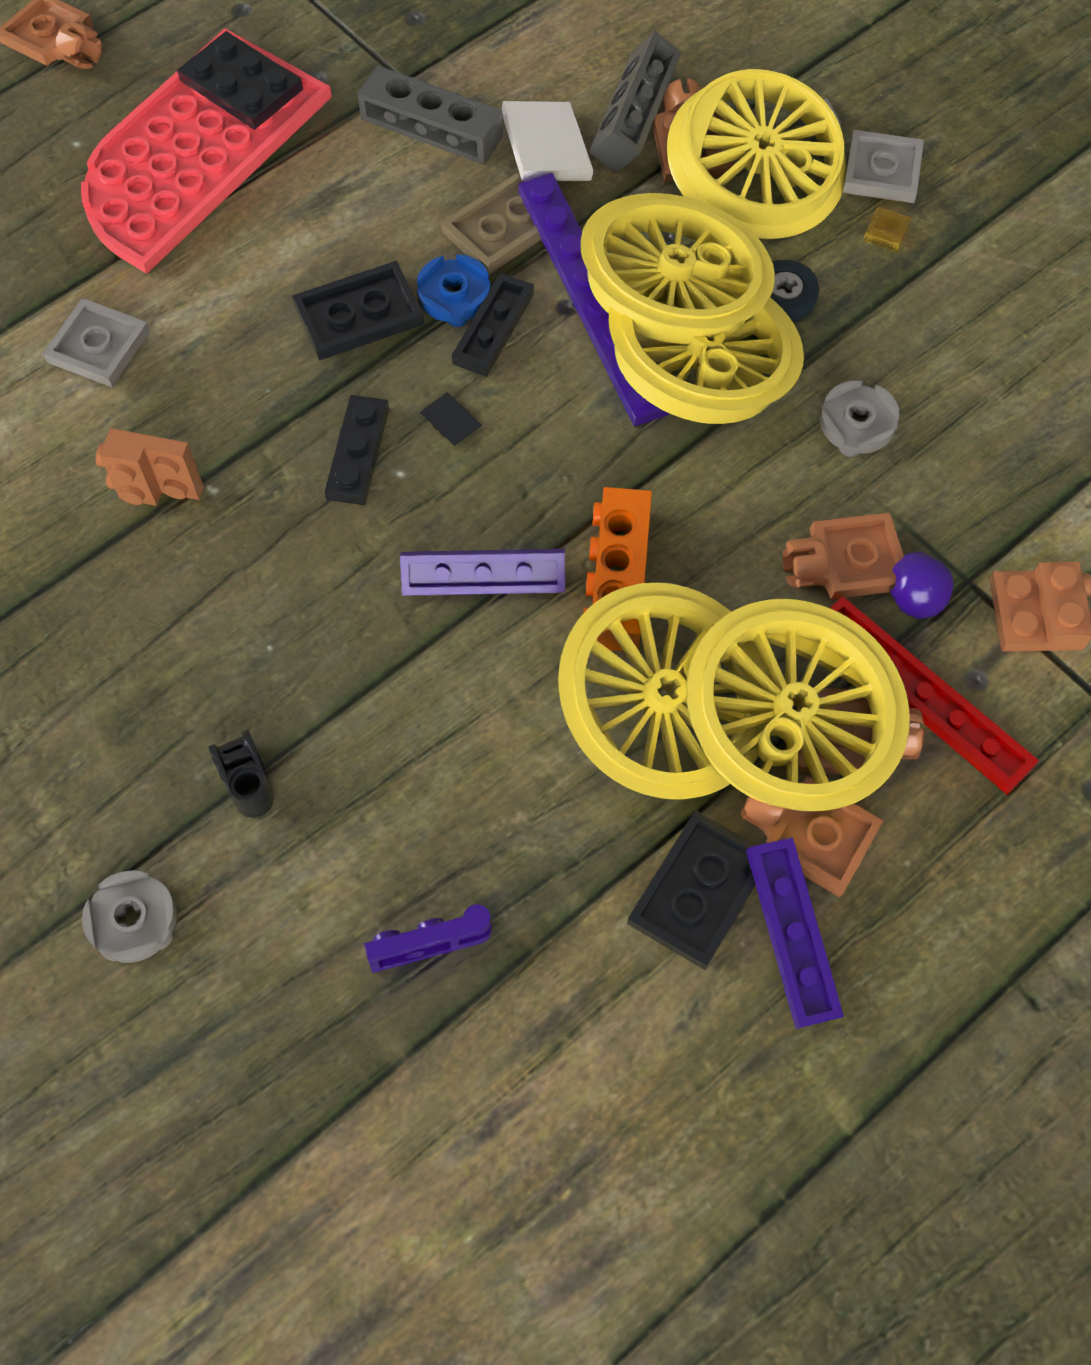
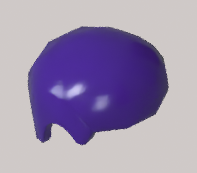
(921, 585)

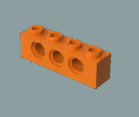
(628, 513)

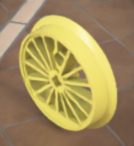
(760, 151)
(688, 274)
(717, 364)
(825, 640)
(669, 712)

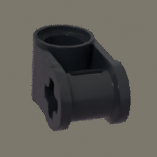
(240, 769)

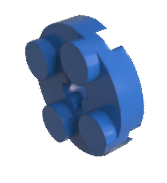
(453, 306)

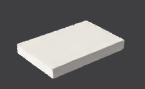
(546, 140)

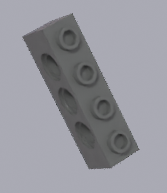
(635, 102)
(430, 114)

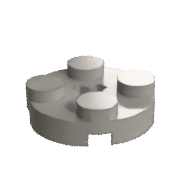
(855, 436)
(149, 934)

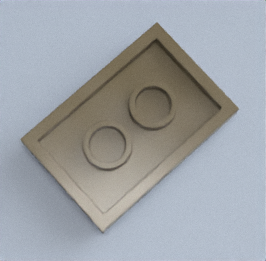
(493, 226)

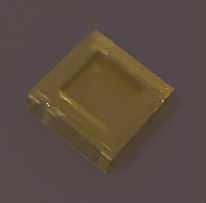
(887, 229)

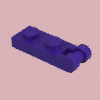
(429, 940)

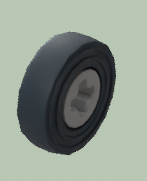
(803, 288)

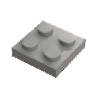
(883, 166)
(97, 342)

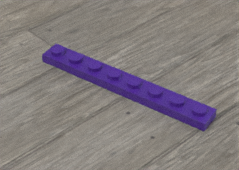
(562, 241)

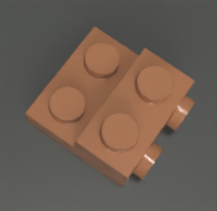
(147, 466)
(1042, 607)

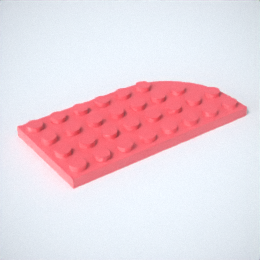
(179, 162)

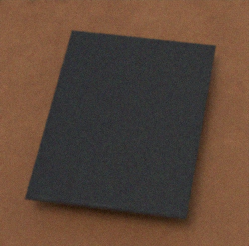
(450, 419)

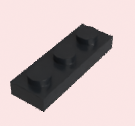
(493, 324)
(357, 450)

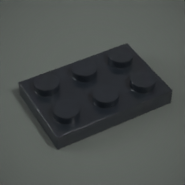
(240, 80)
(358, 310)
(696, 891)

